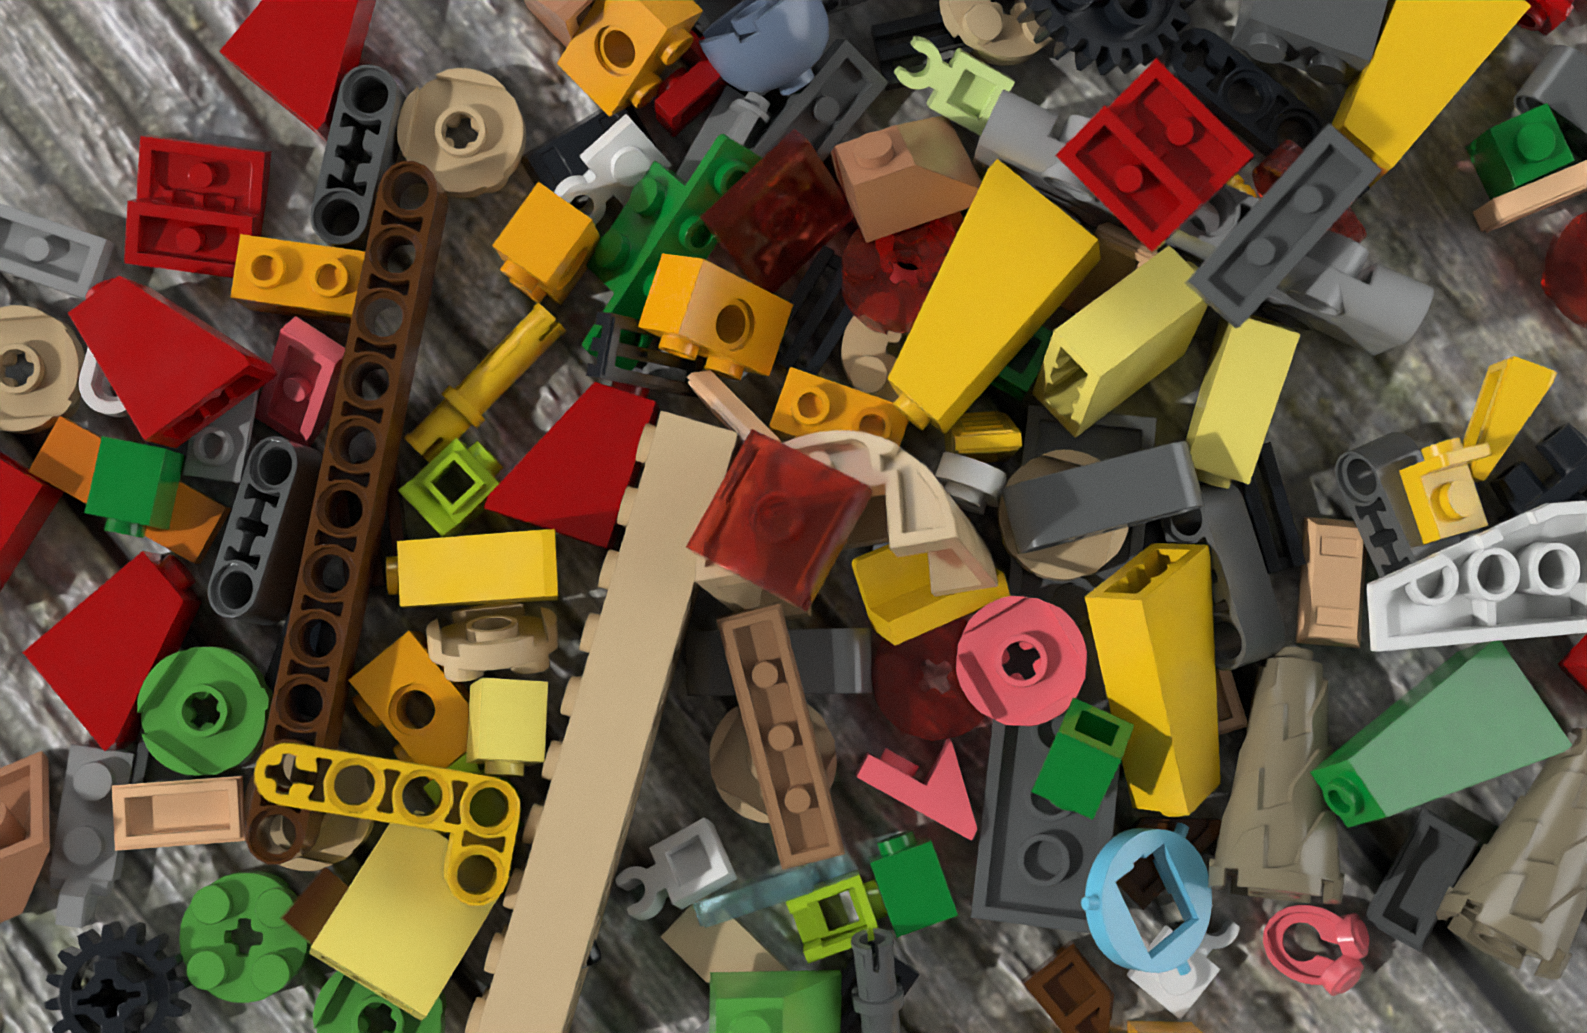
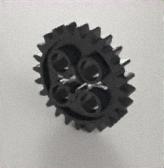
(1106, 32)

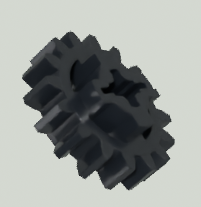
(119, 968)

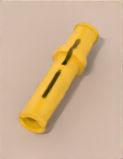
(485, 383)

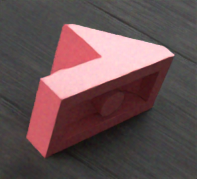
(304, 391)
(939, 796)

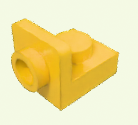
(1444, 490)

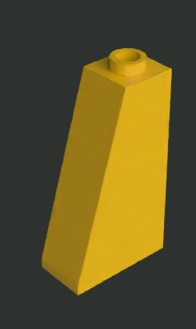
(1417, 68)
(992, 294)
(1160, 673)

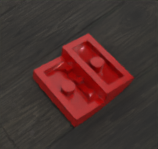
(1154, 156)
(195, 204)

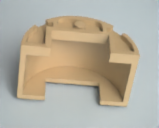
(905, 509)

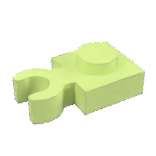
(962, 89)

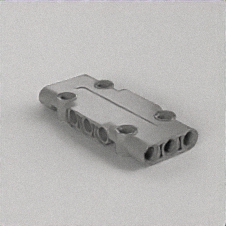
(1322, 292)

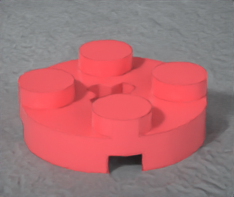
(1030, 624)

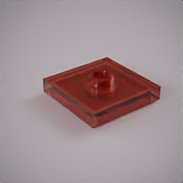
(779, 213)
(779, 519)

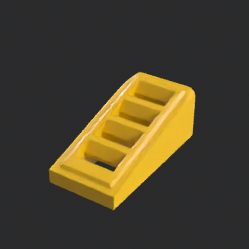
(1502, 408)
(984, 437)

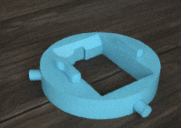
(1183, 877)

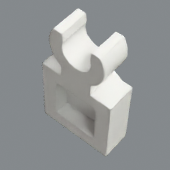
(615, 166)
(685, 870)
(1180, 991)

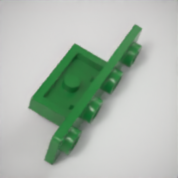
(658, 221)

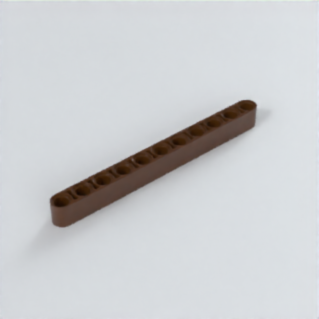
(341, 477)

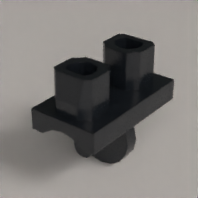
(1522, 490)

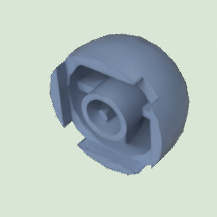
(768, 44)

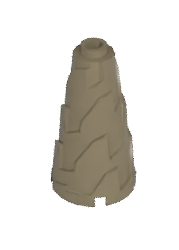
(1277, 827)
(1531, 877)

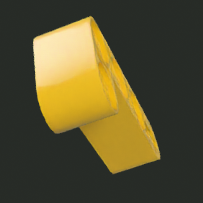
(386, 805)

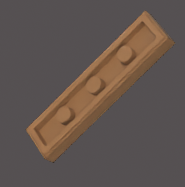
(781, 735)

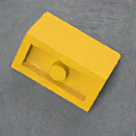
(901, 599)

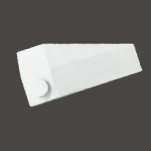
(1491, 587)

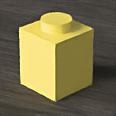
(507, 725)

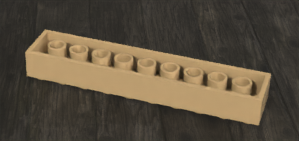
(609, 737)

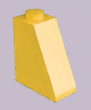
(474, 569)

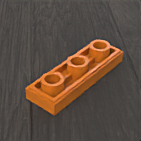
(69, 464)

